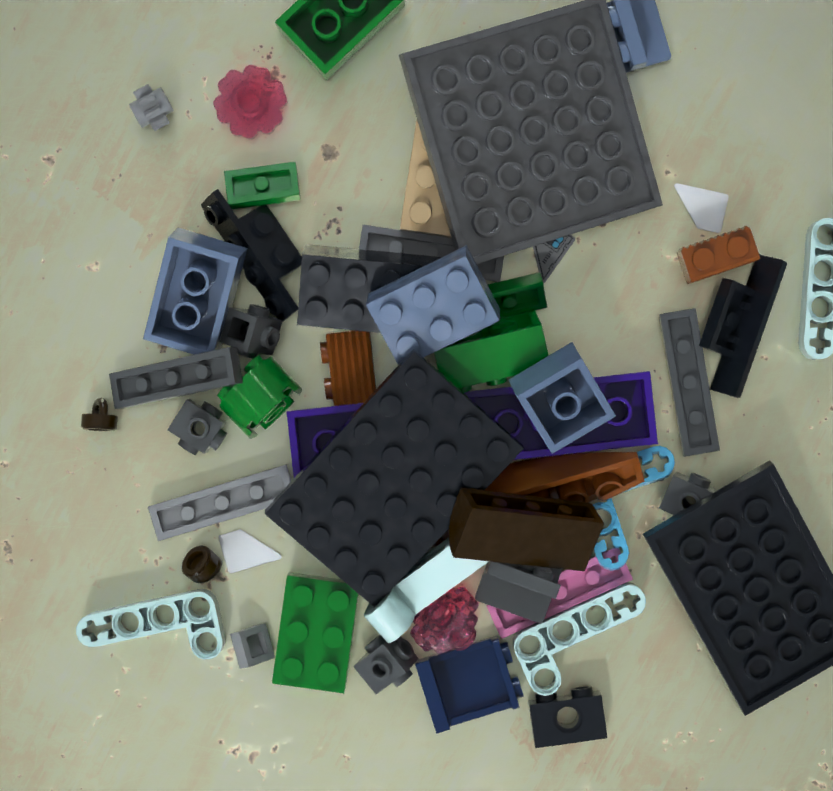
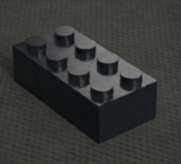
(339, 280)

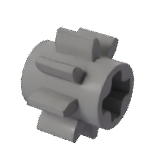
(151, 107)

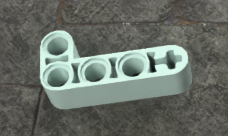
(814, 288)
(421, 586)
(150, 624)
(580, 631)

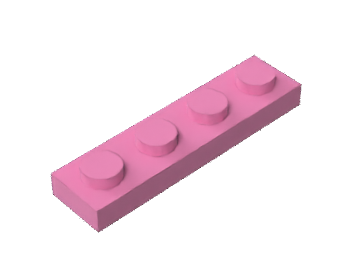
(574, 589)

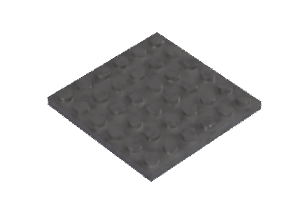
(531, 130)

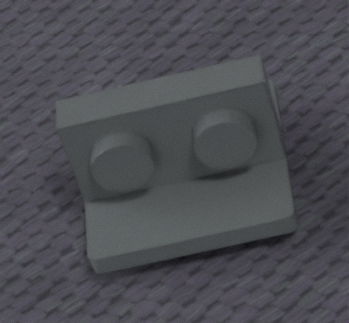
(518, 589)

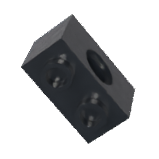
(587, 726)

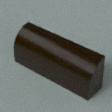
(523, 529)

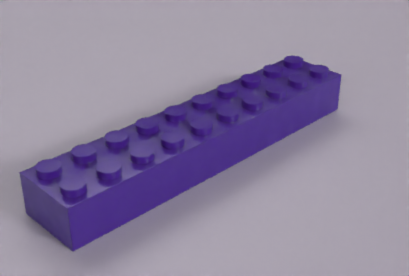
(627, 395)

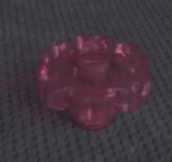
(250, 102)
(447, 622)

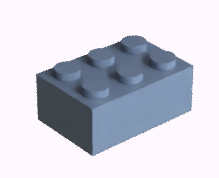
(194, 292)
(433, 306)

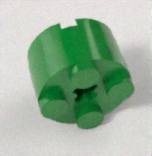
(260, 397)

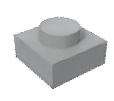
(252, 646)

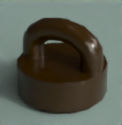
(99, 419)
(201, 564)

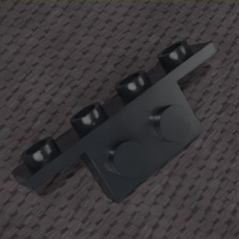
(268, 253)
(739, 323)

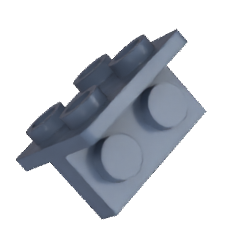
(638, 33)

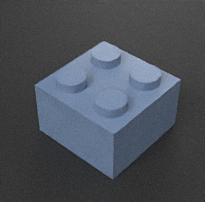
(561, 398)

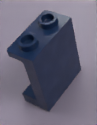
(468, 683)

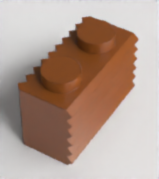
(718, 254)
(350, 367)

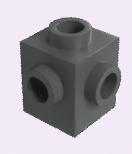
(251, 331)
(185, 423)
(682, 486)
(386, 663)

